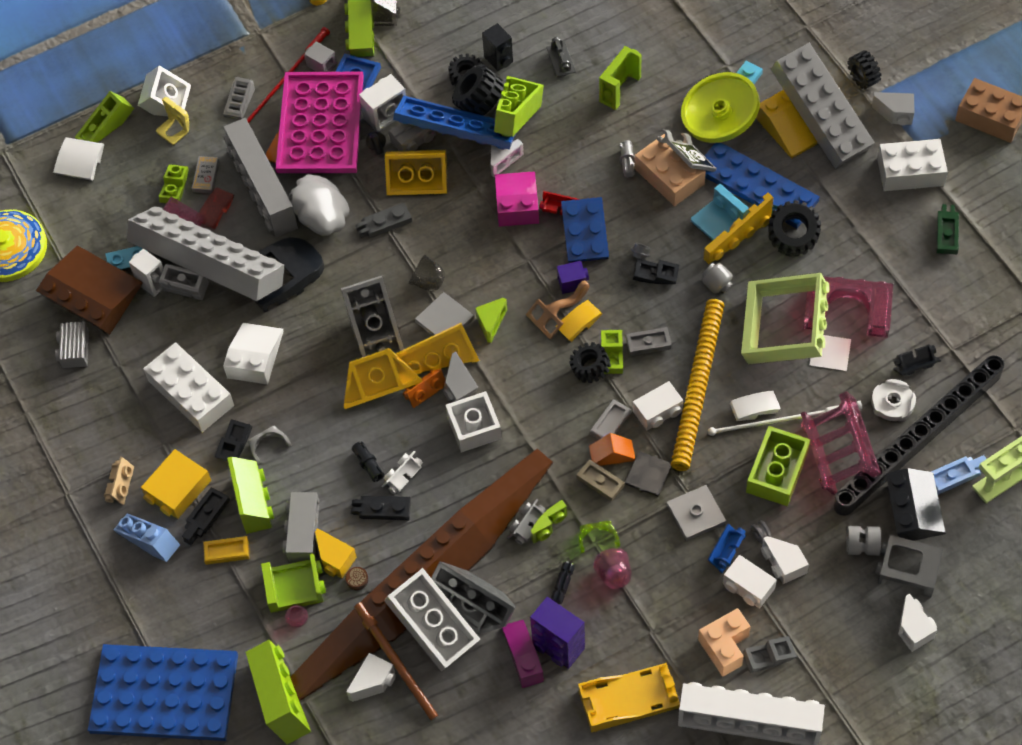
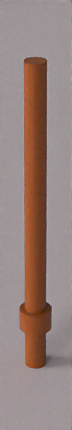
(371, 623)

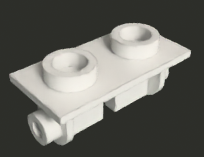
(407, 466)

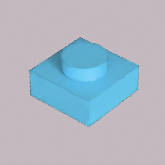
(750, 71)

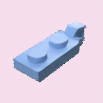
(957, 473)

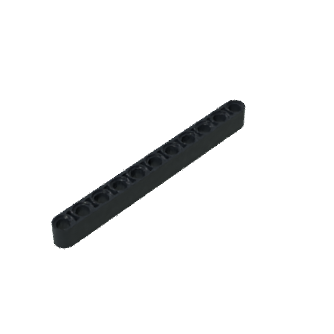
(926, 427)

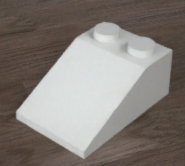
(253, 353)

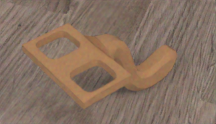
(551, 310)

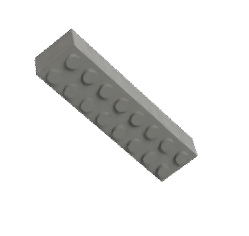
(205, 253)

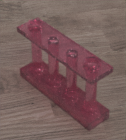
(860, 444)

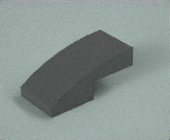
(769, 655)

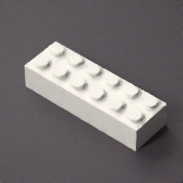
(751, 714)

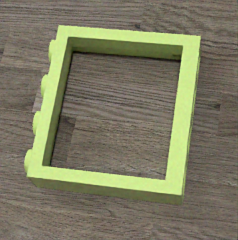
(779, 286)

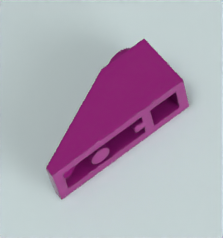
(523, 654)

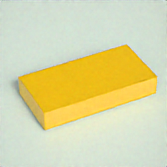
(226, 550)

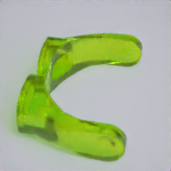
(604, 525)

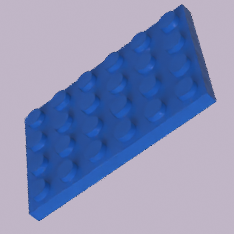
(163, 692)

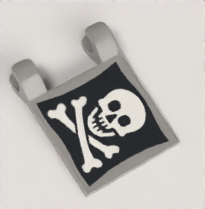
(687, 151)

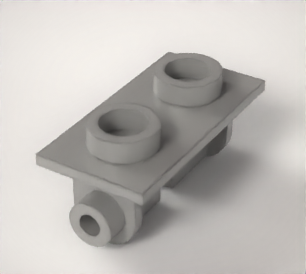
(520, 527)

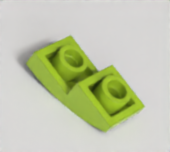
(174, 183)
(543, 527)

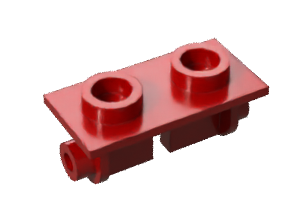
(552, 202)

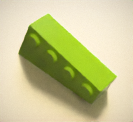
(360, 28)
(276, 692)

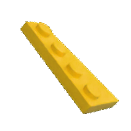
(740, 229)
(437, 350)

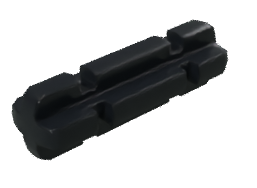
(562, 582)

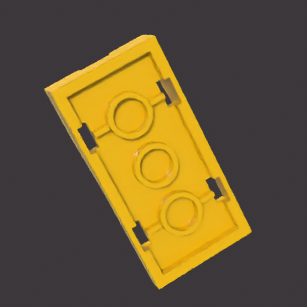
(628, 697)

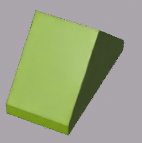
(490, 317)

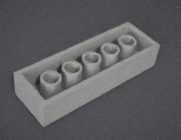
(822, 105)
(259, 178)

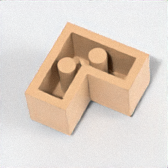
(720, 641)

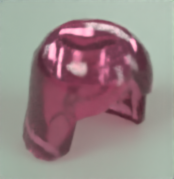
(613, 568)

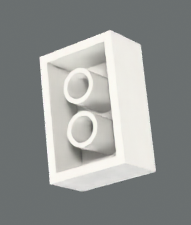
(912, 165)

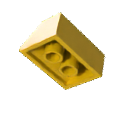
(416, 172)

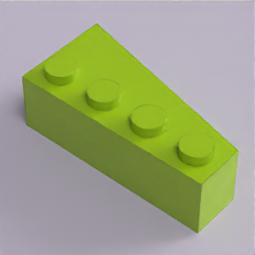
(517, 105)

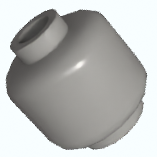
(717, 278)

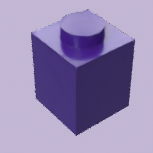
(571, 275)

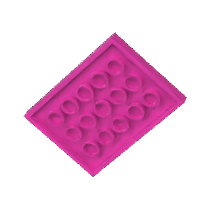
(320, 122)

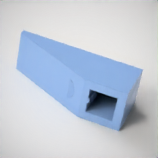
(147, 536)

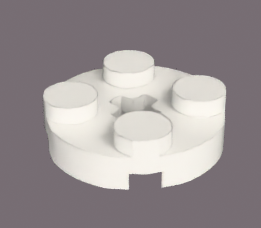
(888, 410)

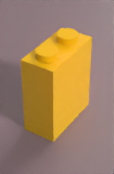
(175, 484)

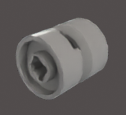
(871, 540)

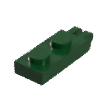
(947, 231)

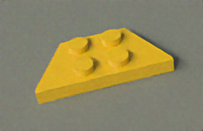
(376, 377)

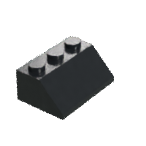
(915, 504)

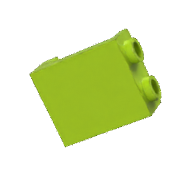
(624, 65)
(293, 584)

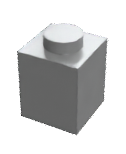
(320, 58)

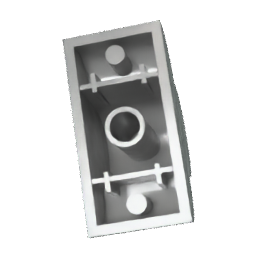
(371, 317)

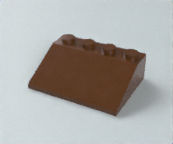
(90, 288)

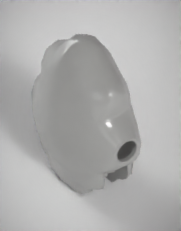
(319, 205)

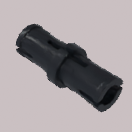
(368, 461)

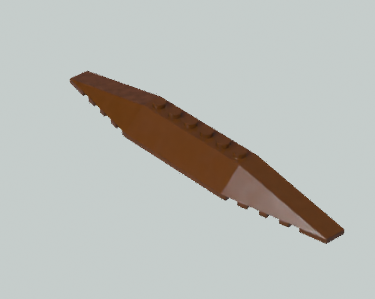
(457, 542)

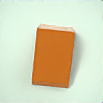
(612, 450)

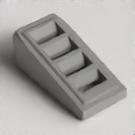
(240, 86)

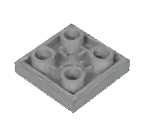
(443, 314)

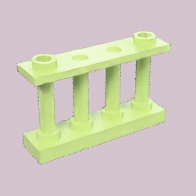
(1001, 471)

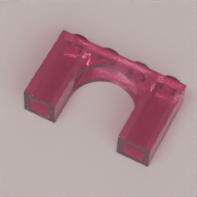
(873, 295)

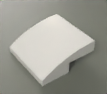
(78, 158)

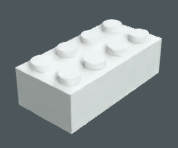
(189, 387)
(431, 619)

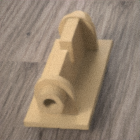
(121, 475)

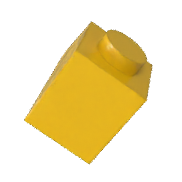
(334, 554)

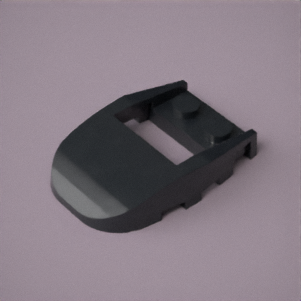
(300, 261)

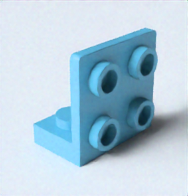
(719, 213)

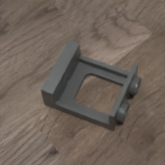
(928, 569)

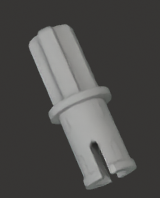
(627, 158)

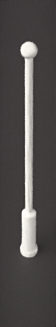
(712, 431)

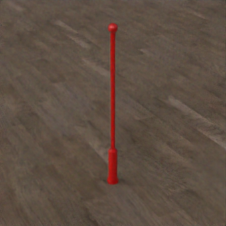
(319, 38)

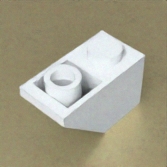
(785, 558)
(915, 626)

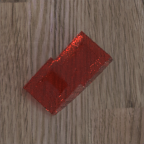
(215, 205)

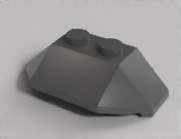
(476, 600)

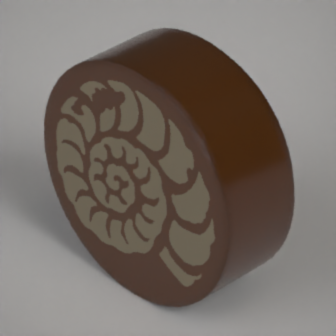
(356, 578)

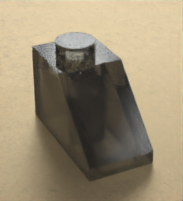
(385, 12)

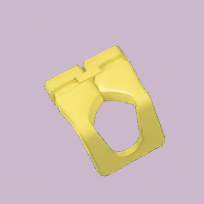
(173, 112)

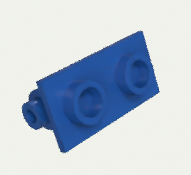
(725, 547)

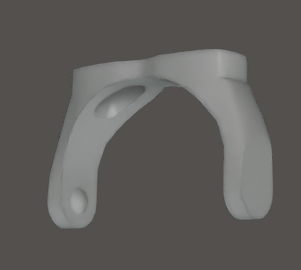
(270, 432)

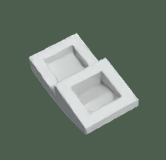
(756, 404)

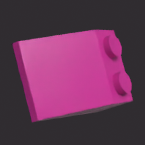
(517, 199)

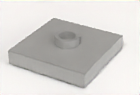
(696, 512)

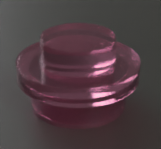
(296, 616)

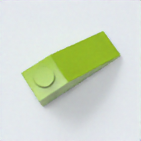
(106, 118)

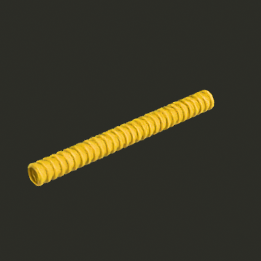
(697, 385)

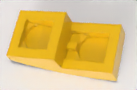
(582, 316)

